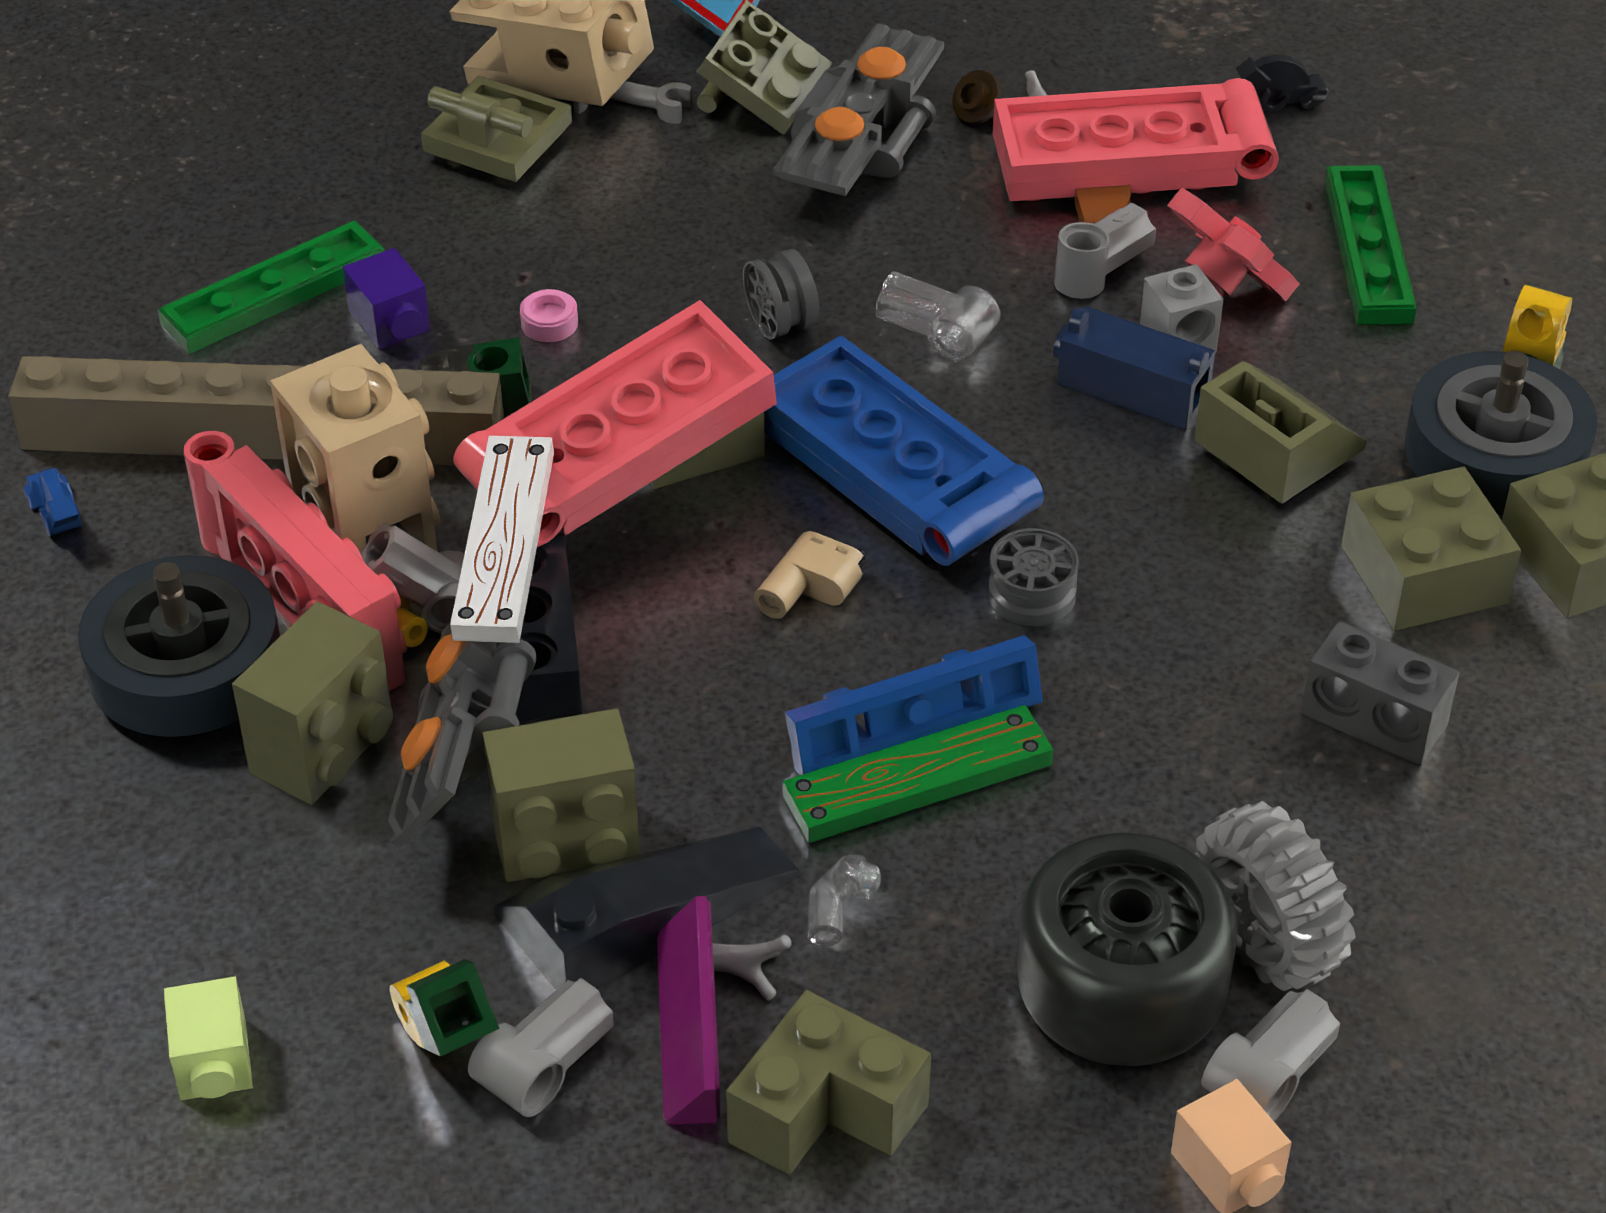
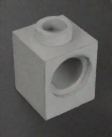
(1183, 306)

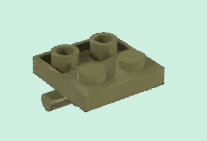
(761, 68)
(494, 127)

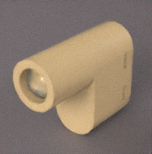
(814, 568)

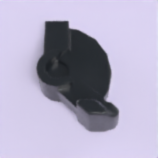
(1283, 81)

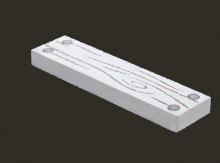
(502, 540)

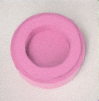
(549, 315)

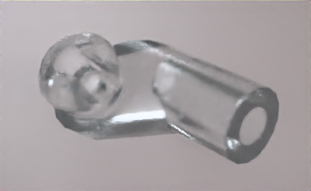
(832, 890)

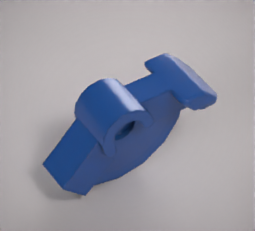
(54, 499)

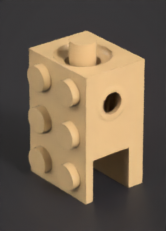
(559, 46)
(356, 446)

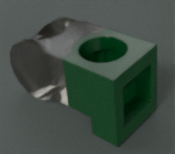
(497, 356)

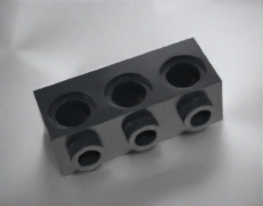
(549, 628)

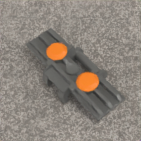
(844, 113)
(467, 693)

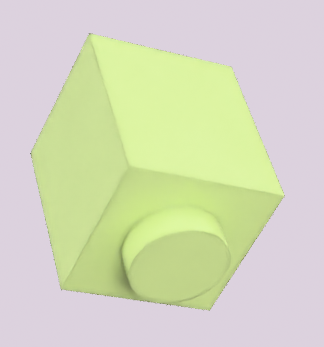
(207, 1038)

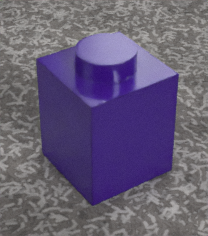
(386, 298)

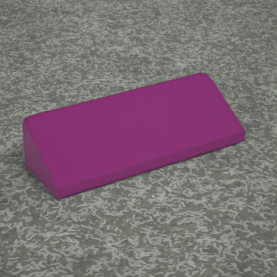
(688, 1017)

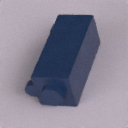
(1132, 366)

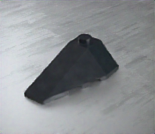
(609, 914)

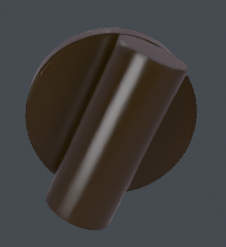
(975, 96)

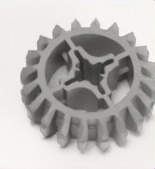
(1283, 895)

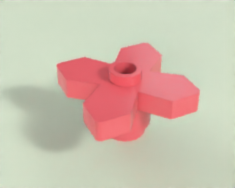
(1230, 249)

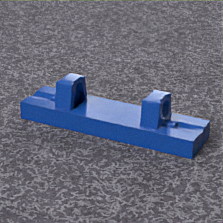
(914, 704)

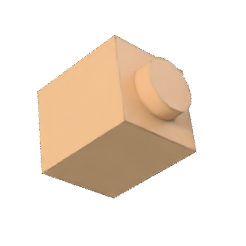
(1231, 1148)

